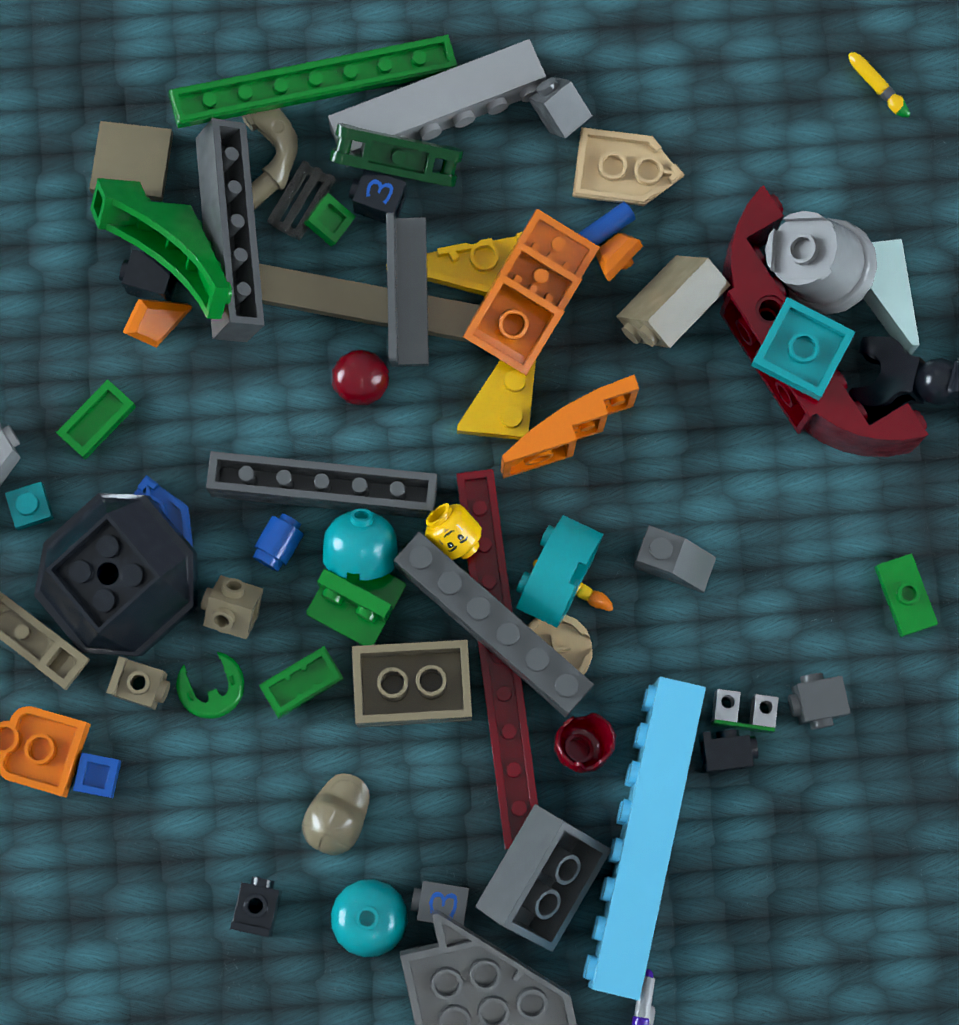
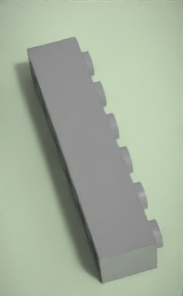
(449, 97)

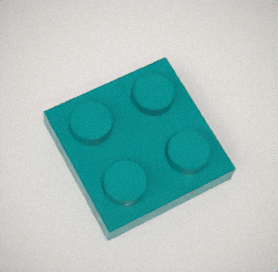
(803, 348)

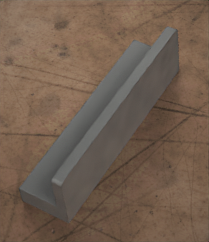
(407, 291)

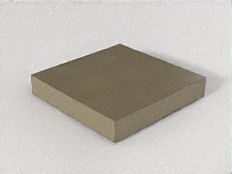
(133, 155)

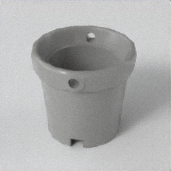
(822, 261)

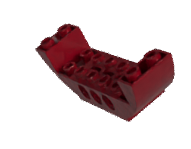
(749, 313)

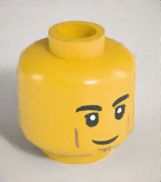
(453, 531)

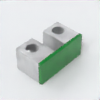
(758, 721)

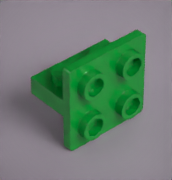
(354, 605)

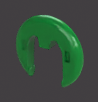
(217, 705)

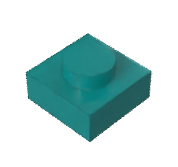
(29, 506)

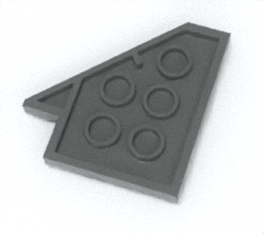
(478, 983)

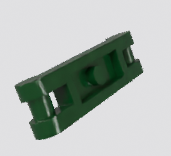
(396, 155)

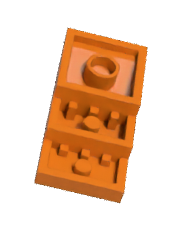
(531, 292)
(557, 435)

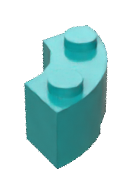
(558, 571)

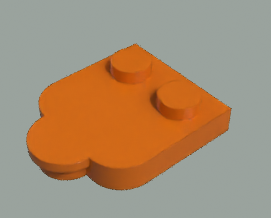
(41, 749)

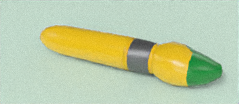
(874, 79)

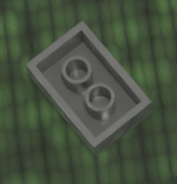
(543, 878)

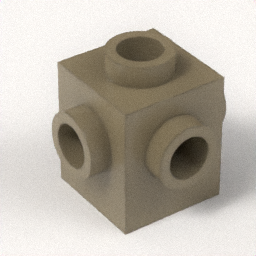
(232, 606)

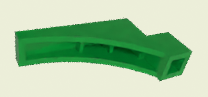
(168, 235)

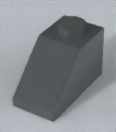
(674, 559)

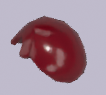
(360, 377)
(585, 742)

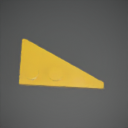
(469, 265)
(501, 405)

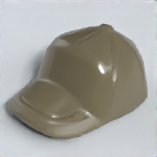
(336, 815)

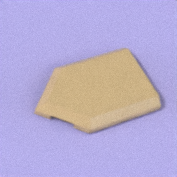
(622, 167)

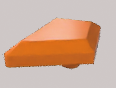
(617, 254)
(154, 320)

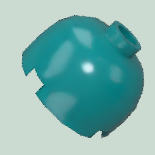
(360, 545)
(369, 918)

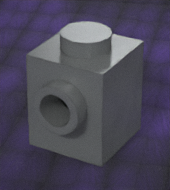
(818, 700)

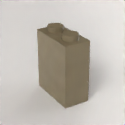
(672, 301)

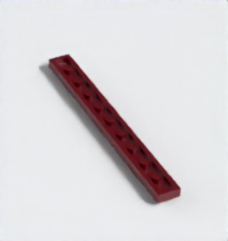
(501, 685)

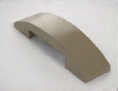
(39, 644)

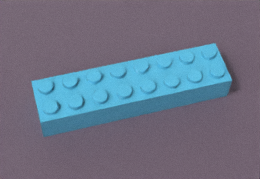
(646, 838)

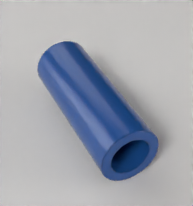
(609, 224)

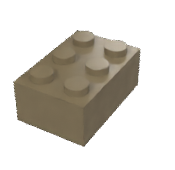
(411, 683)

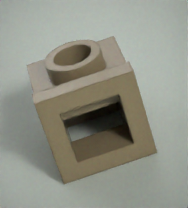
(122, 682)

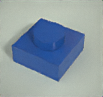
(97, 775)

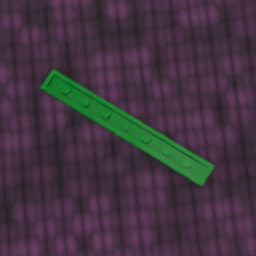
(311, 81)

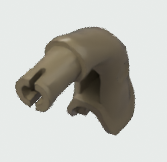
(281, 134)

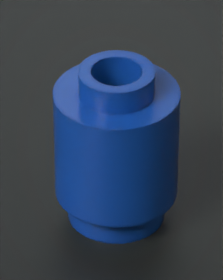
(278, 542)

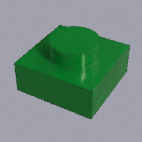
(329, 219)

